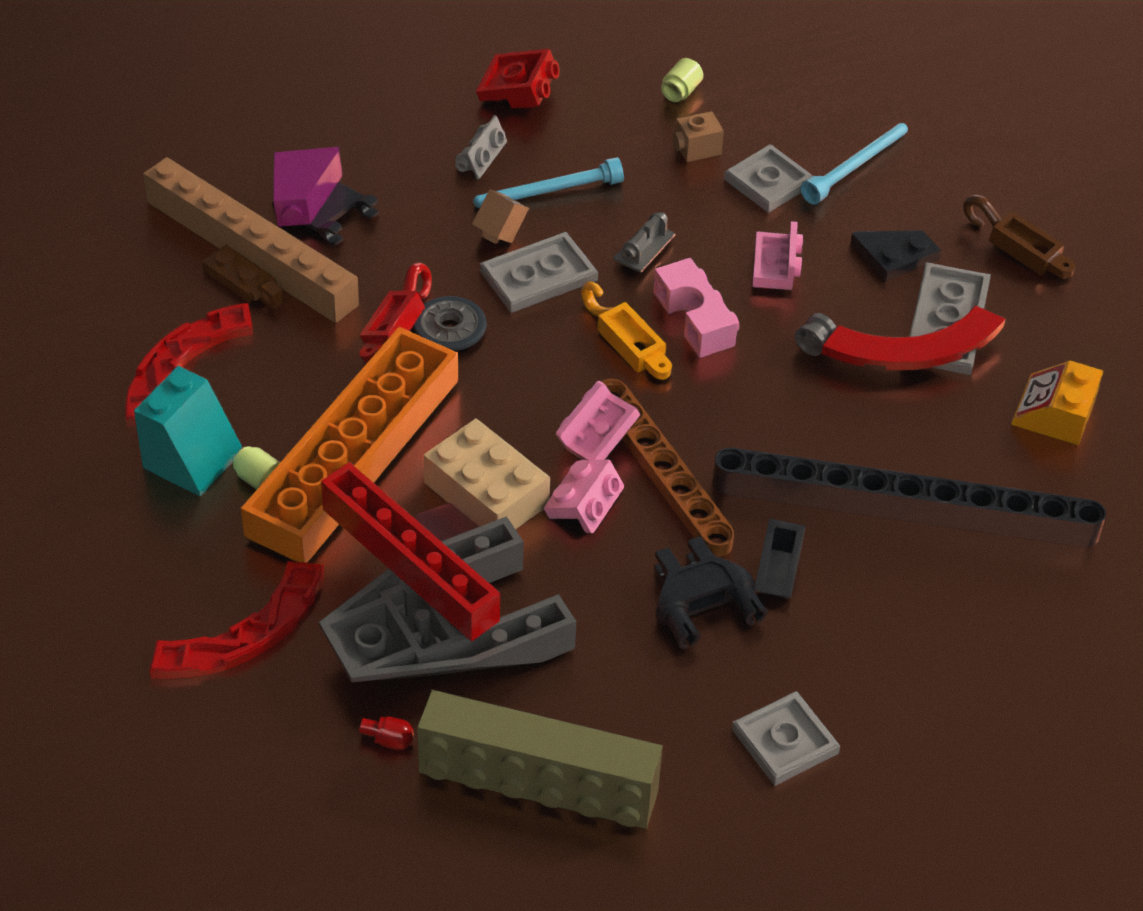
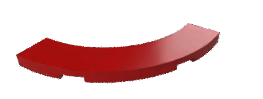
(181, 347)
(915, 352)
(246, 638)

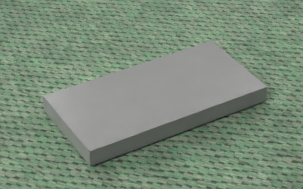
(946, 298)

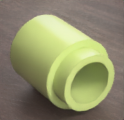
(681, 80)
(254, 465)

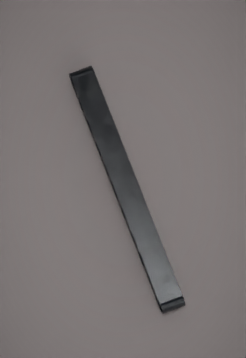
(908, 497)

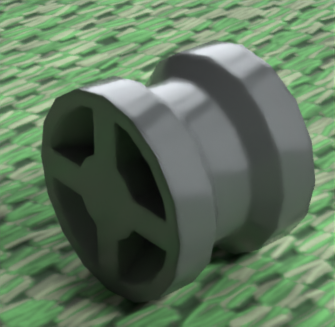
(814, 333)

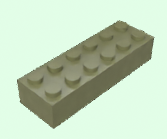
(539, 759)

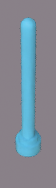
(610, 171)
(817, 187)

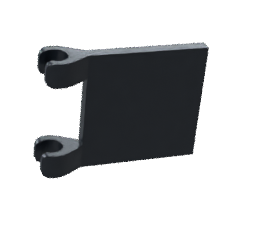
(337, 204)

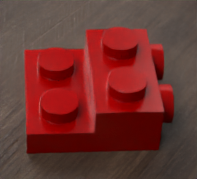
(519, 78)

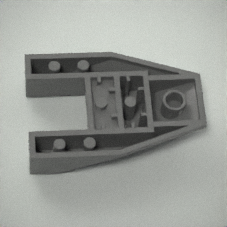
(398, 635)

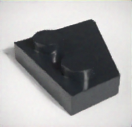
(895, 251)

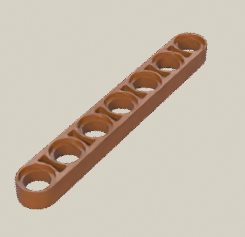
(677, 475)

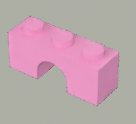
(709, 322)

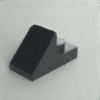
(780, 558)

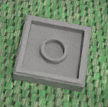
(767, 178)
(785, 738)

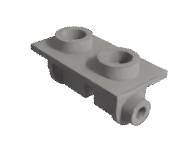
(483, 148)

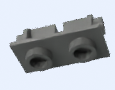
(646, 243)

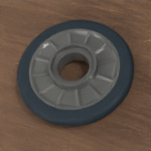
(466, 313)

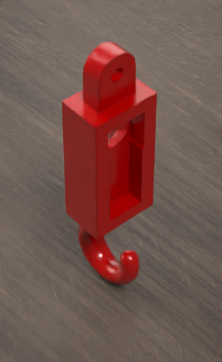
(396, 311)

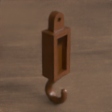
(1021, 239)

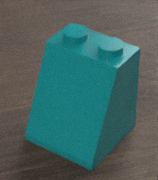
(185, 432)

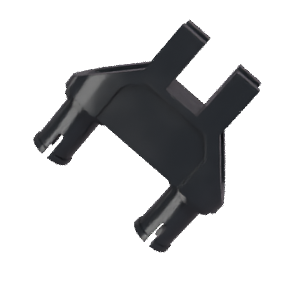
(699, 587)

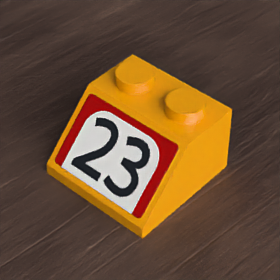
(1059, 401)

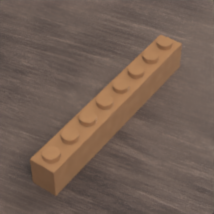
(226, 221)

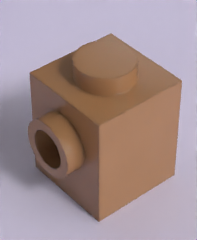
(698, 136)
(499, 217)

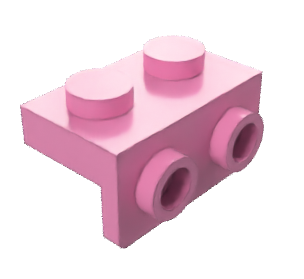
(776, 259)
(596, 424)
(586, 493)

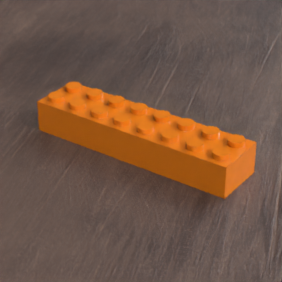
(360, 427)

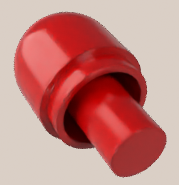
(389, 732)

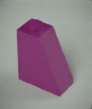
(304, 183)

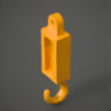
(623, 329)

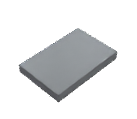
(538, 272)

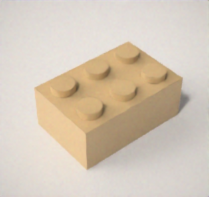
(486, 476)

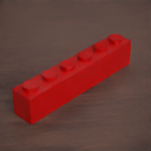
(411, 551)

